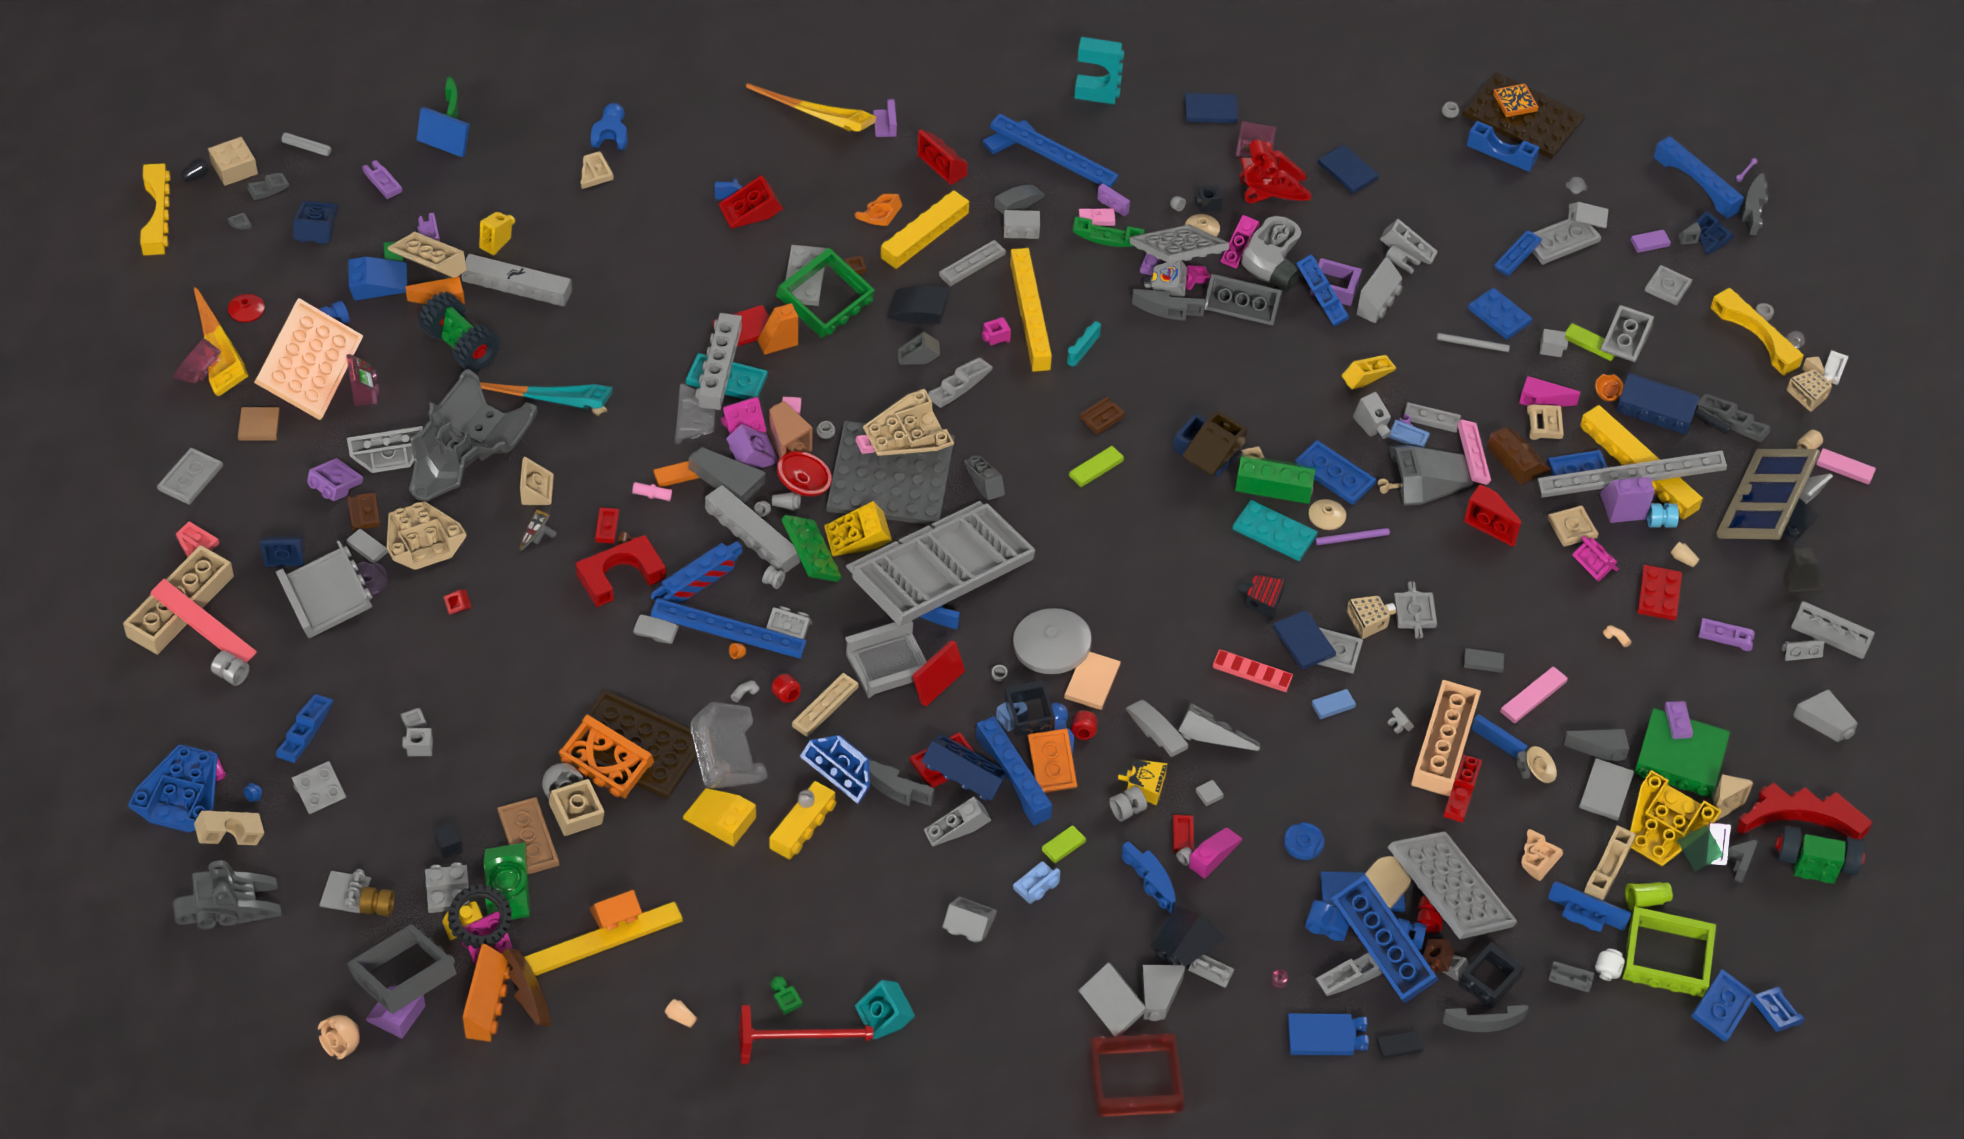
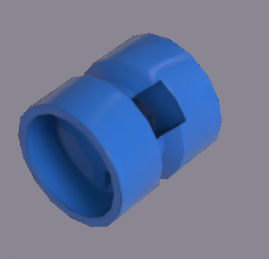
(337, 311)
(1419, 929)

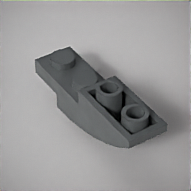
(1754, 204)
(1168, 307)
(903, 790)

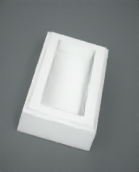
(1835, 365)

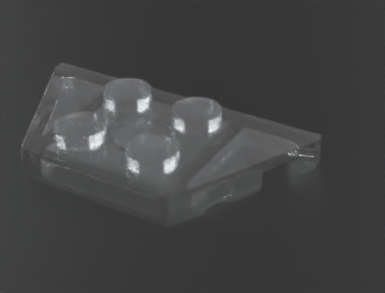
(691, 418)

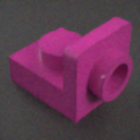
(1196, 274)

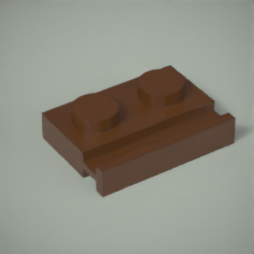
(1102, 415)
(364, 511)

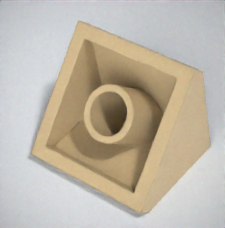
(535, 484)
(1731, 794)

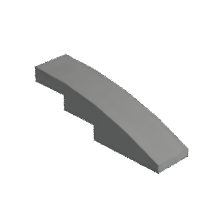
(959, 383)
(1157, 727)
(1349, 974)

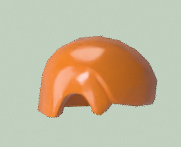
(1609, 387)

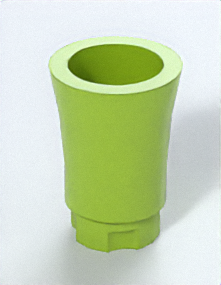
(1647, 894)

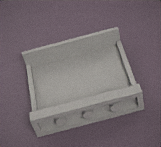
(326, 591)

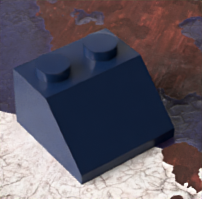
(283, 551)

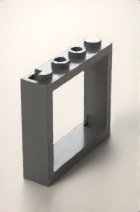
(411, 988)

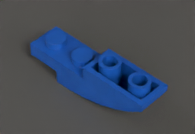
(1155, 877)

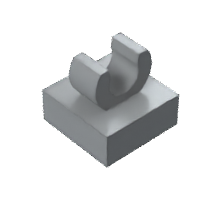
(1402, 721)

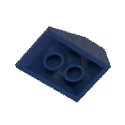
(315, 222)

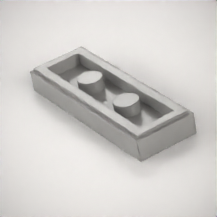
(1432, 417)

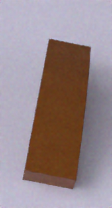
(529, 990)

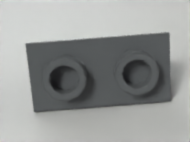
(1571, 976)

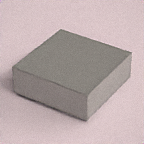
(414, 719)
(1209, 792)

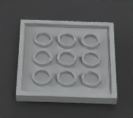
(1179, 243)

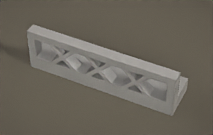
(1831, 632)

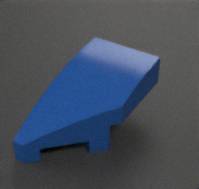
(726, 189)

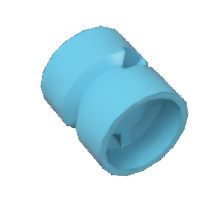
(1663, 515)

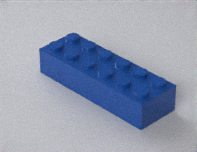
(1385, 938)

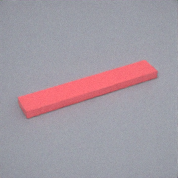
(202, 621)

